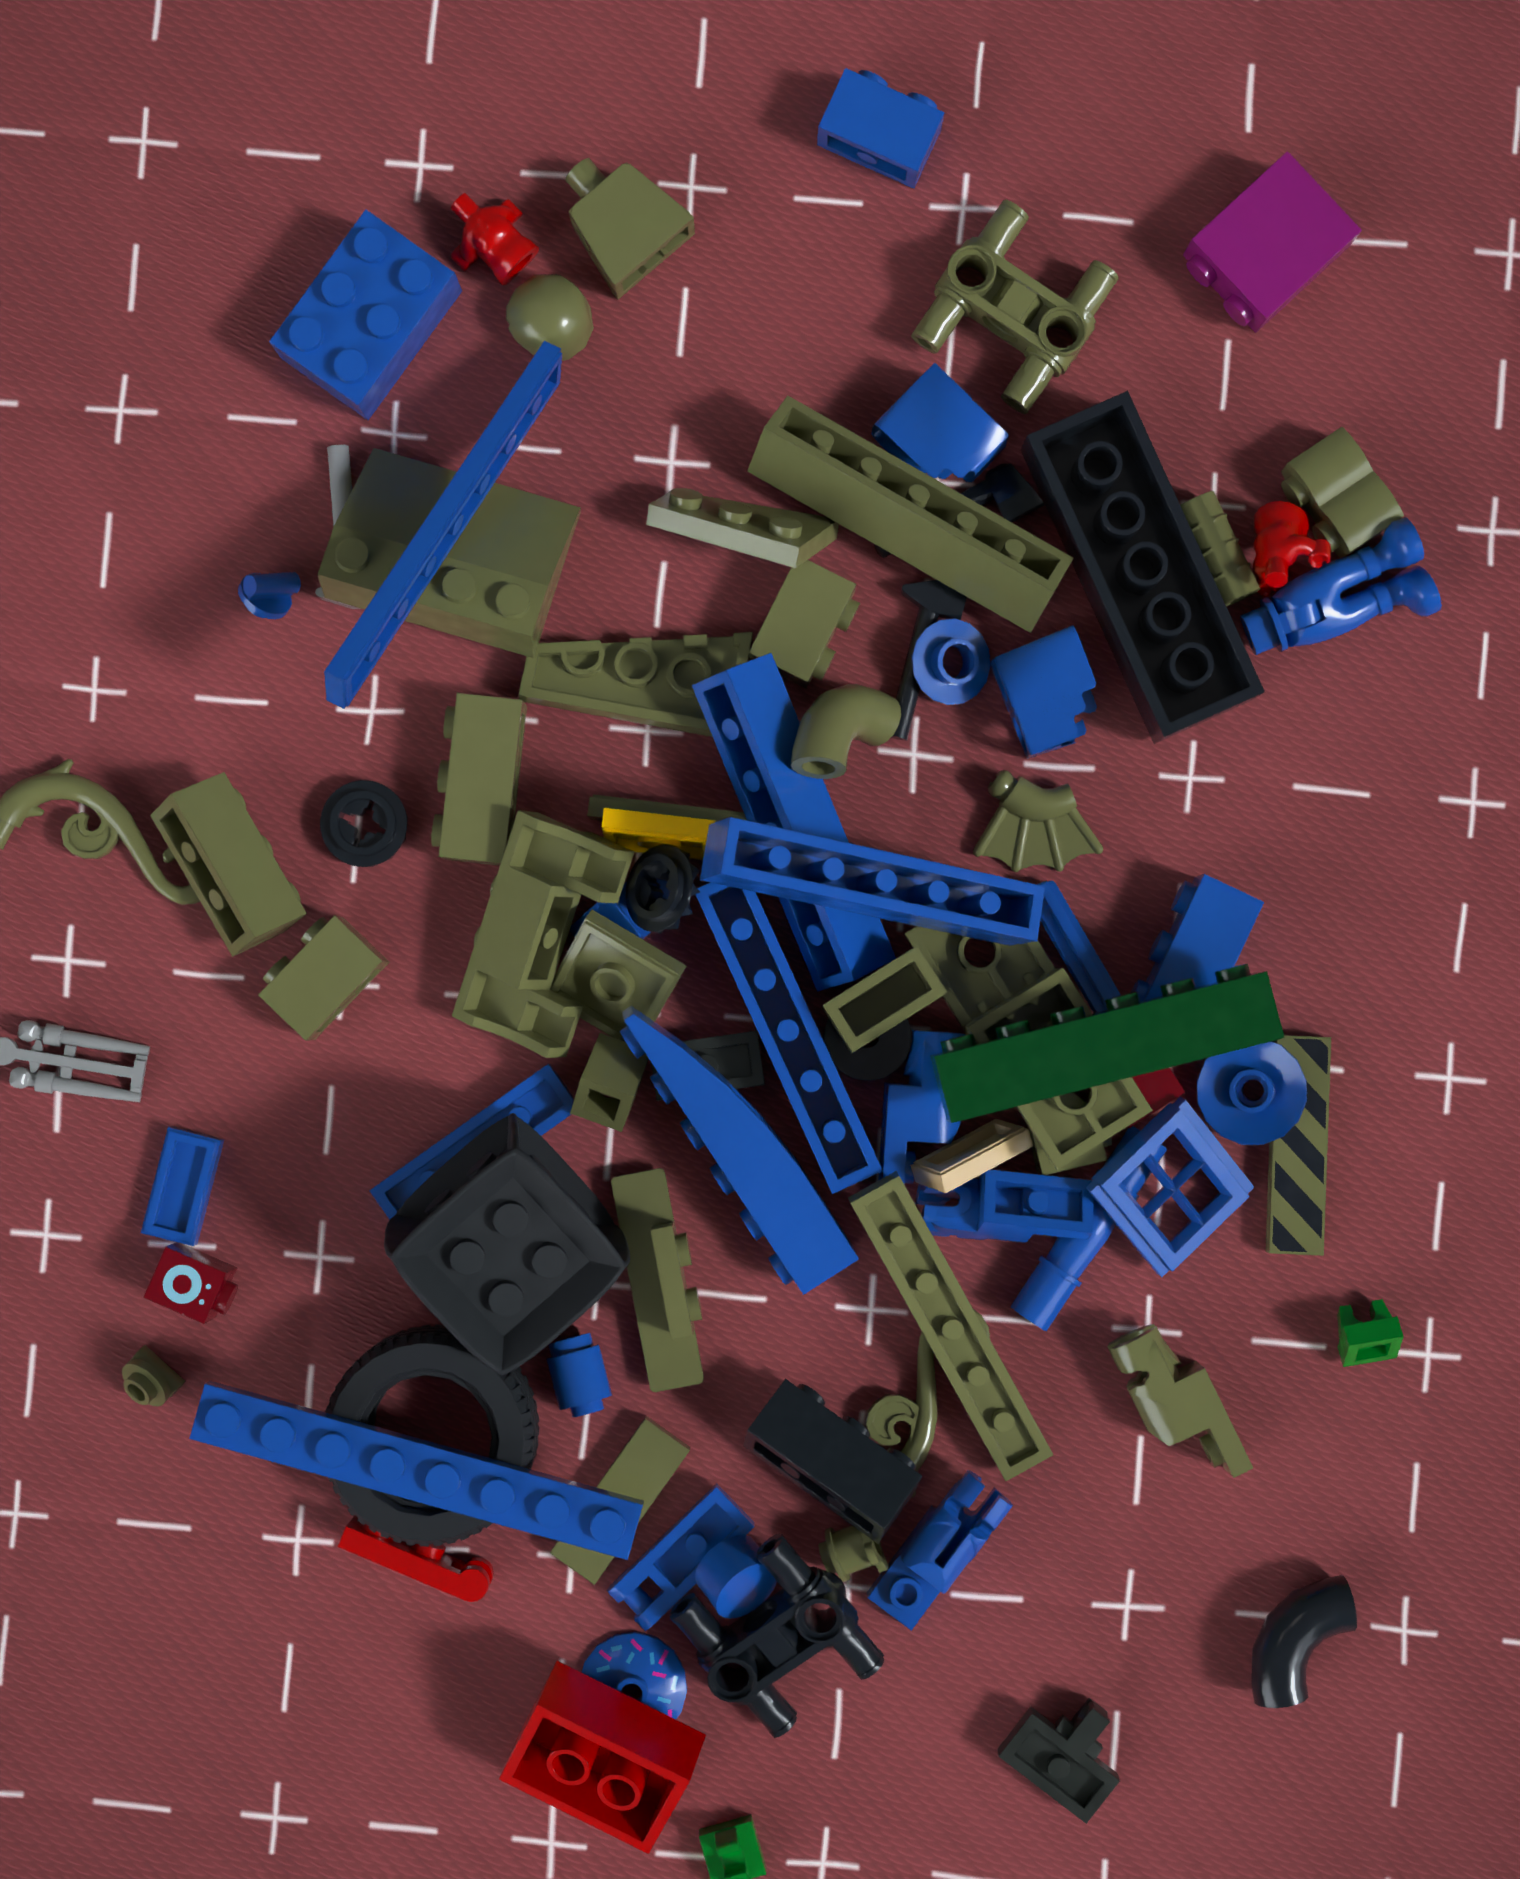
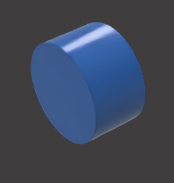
(734, 1577)

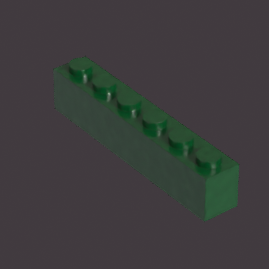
(1106, 1045)

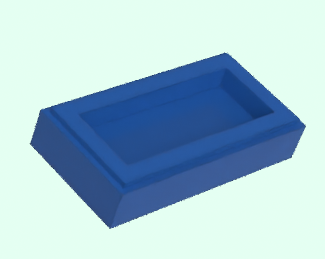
(182, 1186)

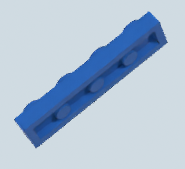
(538, 1101)

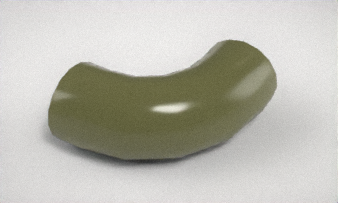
(835, 722)

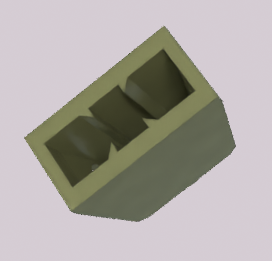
(625, 223)

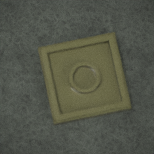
(612, 971)

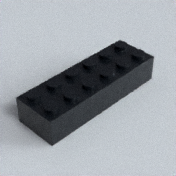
(1141, 567)

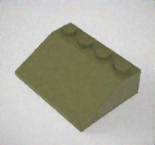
(494, 578)

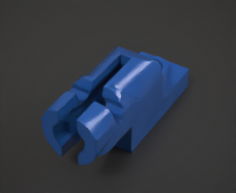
(915, 1108)
(1010, 1207)
(938, 1550)

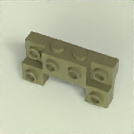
(527, 929)

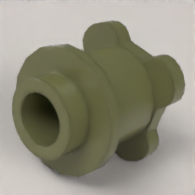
(850, 1552)

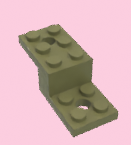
(1021, 987)

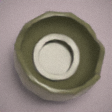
(550, 311)

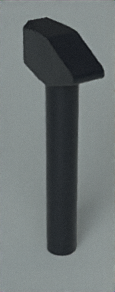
(934, 601)

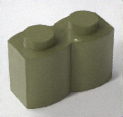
(1340, 493)

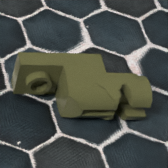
(1176, 1400)

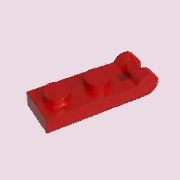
(425, 1564)

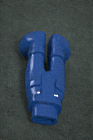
(1311, 605)

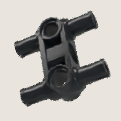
(777, 1636)

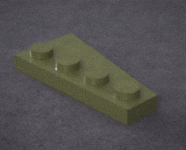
(632, 679)

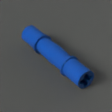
(1069, 1257)

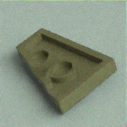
(744, 527)

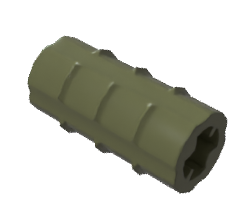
(1220, 548)

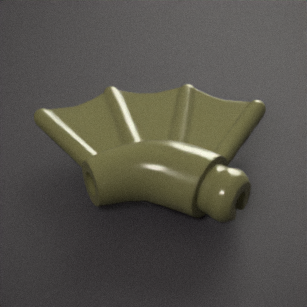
(1035, 825)

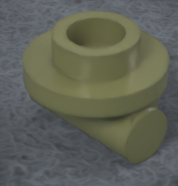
(150, 1379)

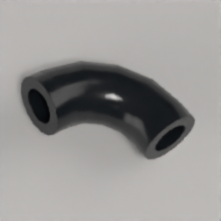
(1291, 1636)

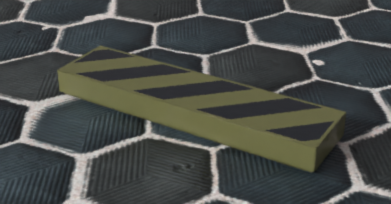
(1300, 1159)

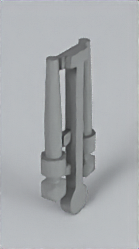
(56, 1036)

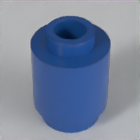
(578, 1375)

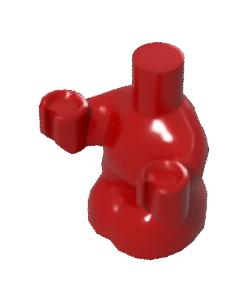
(493, 238)
(1279, 540)

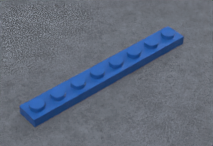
(416, 1469)

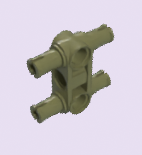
(1014, 306)

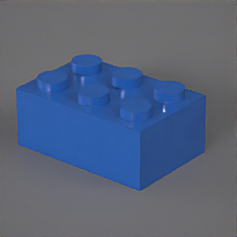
(366, 314)

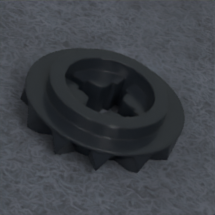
(353, 800)
(644, 894)

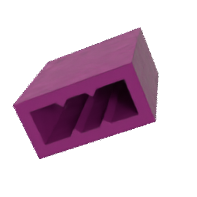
(1270, 243)

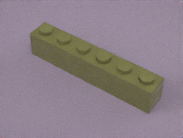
(908, 513)

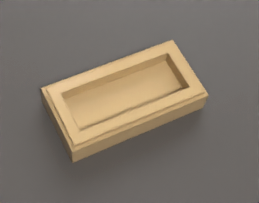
(971, 1155)

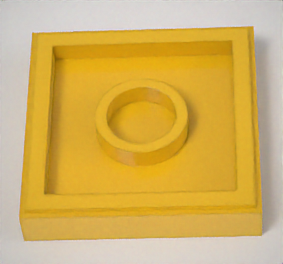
(645, 830)

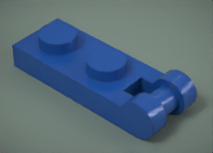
(676, 1555)

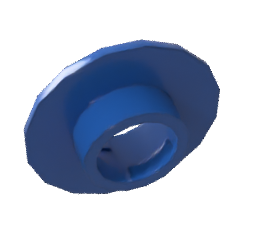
(928, 661)

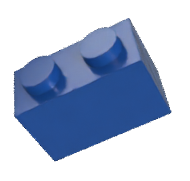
(880, 126)

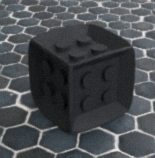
(506, 1245)

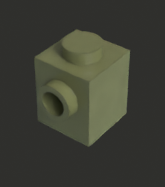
(613, 1073)

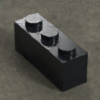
(832, 1459)

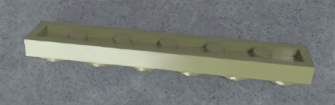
(950, 1325)

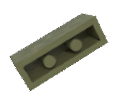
(479, 778)
(228, 863)

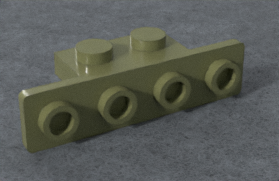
(658, 1281)

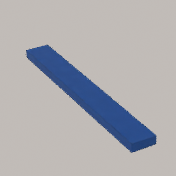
(442, 527)

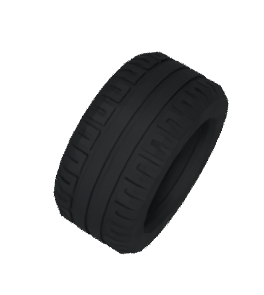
(435, 1353)

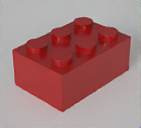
(603, 1757)

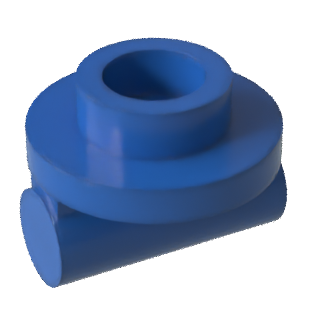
(269, 593)

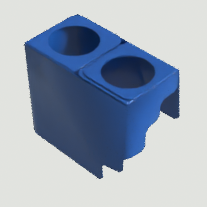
(940, 429)
(1045, 689)

